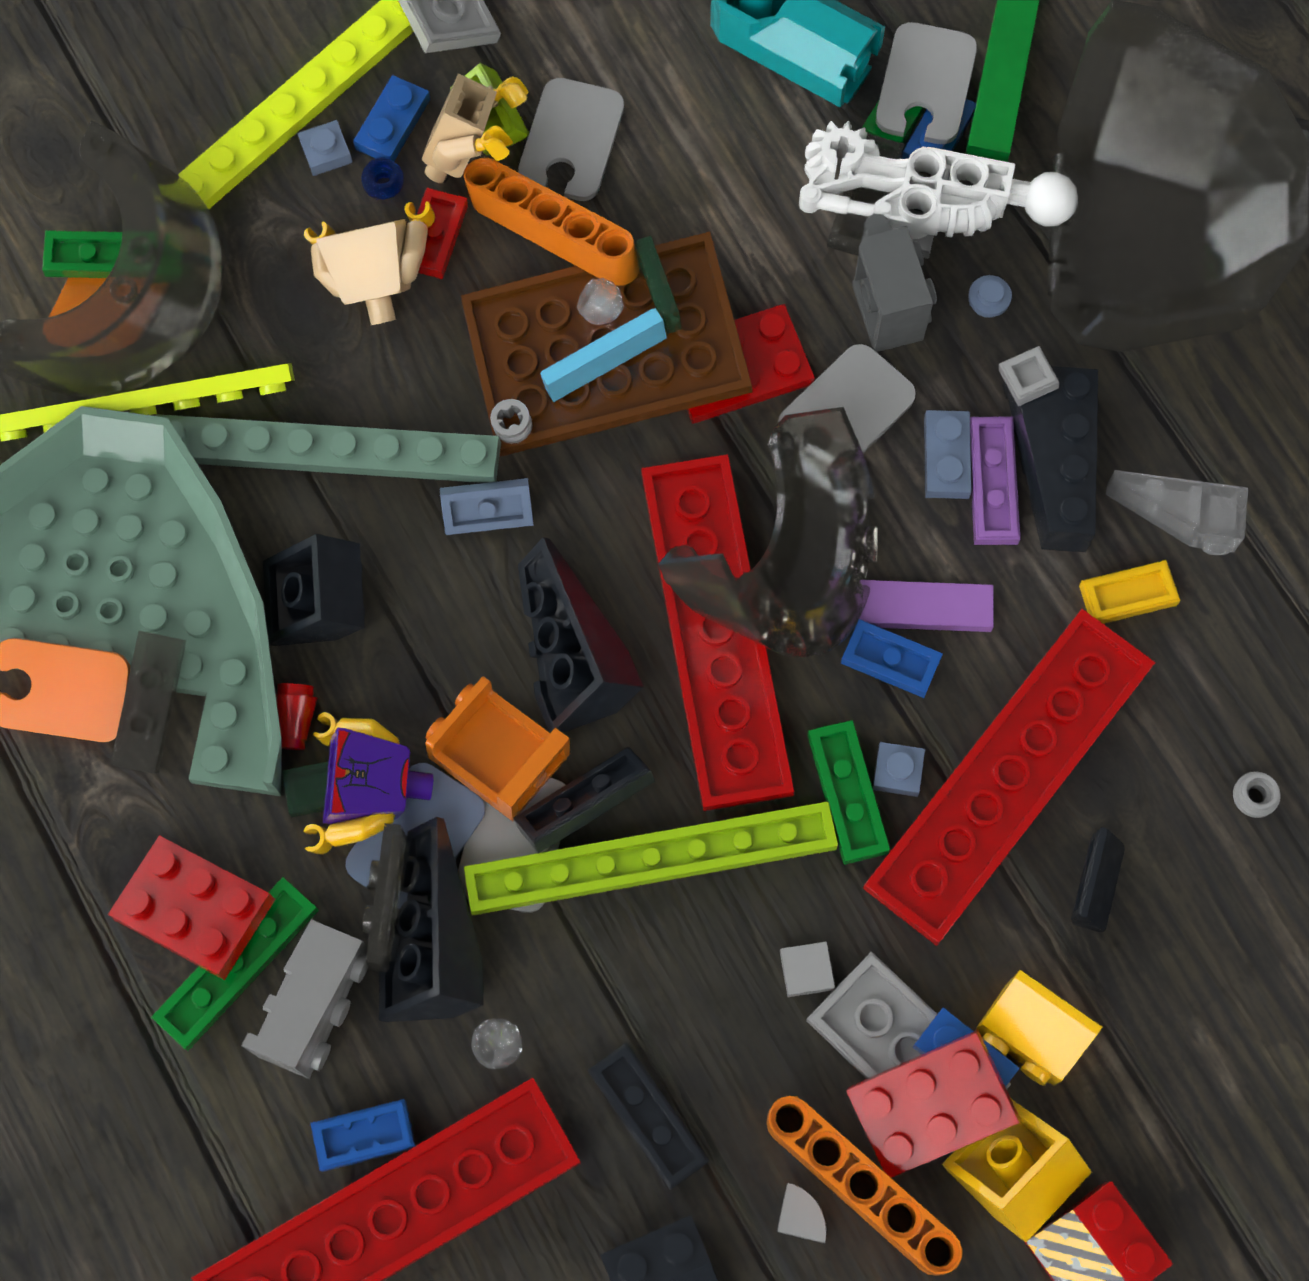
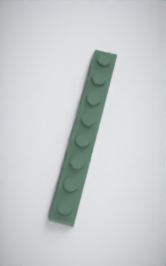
(340, 449)

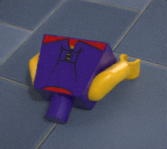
(364, 781)

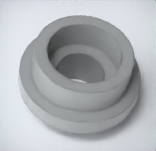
(1263, 783)

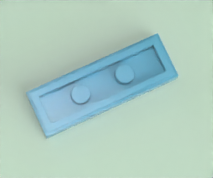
(603, 354)

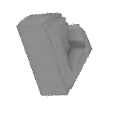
(801, 1215)

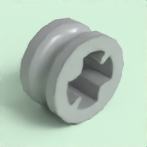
(506, 409)

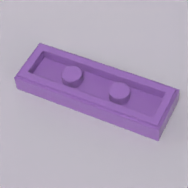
(994, 481)
(929, 606)

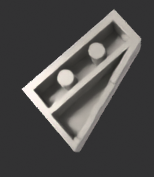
(310, 1000)

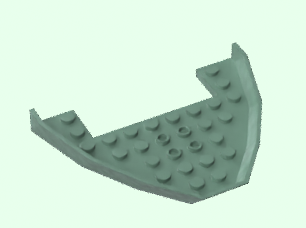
(125, 535)

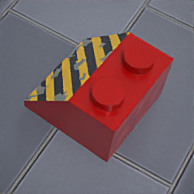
(1099, 1242)

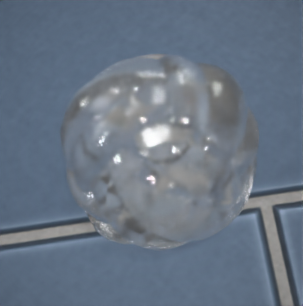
(600, 302)
(496, 1043)

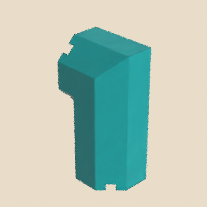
(806, 41)

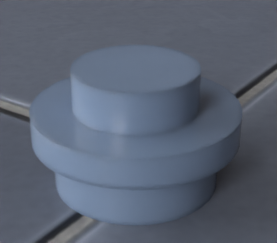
(989, 296)

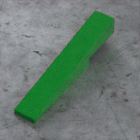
(1002, 79)

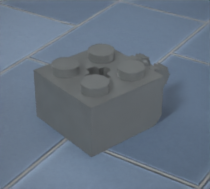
(892, 285)

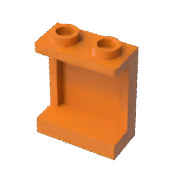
(495, 749)

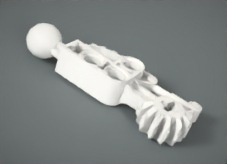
(943, 198)

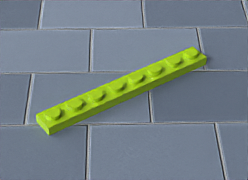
(650, 858)

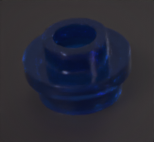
(378, 169)

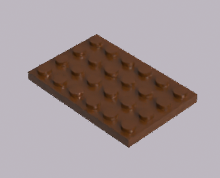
(536, 323)

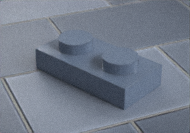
(947, 454)
(486, 506)

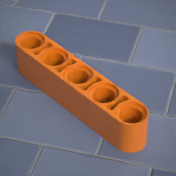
(552, 221)
(886, 1193)

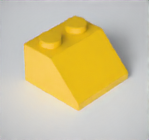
(1037, 1029)
(1020, 1172)

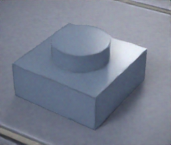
(325, 147)
(898, 769)

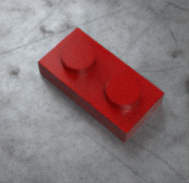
(443, 233)

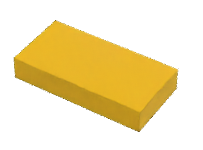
(1130, 592)

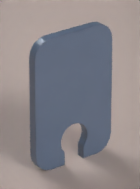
(449, 800)

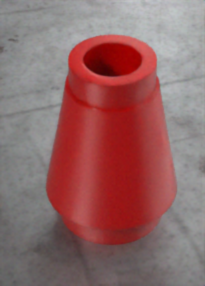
(295, 713)

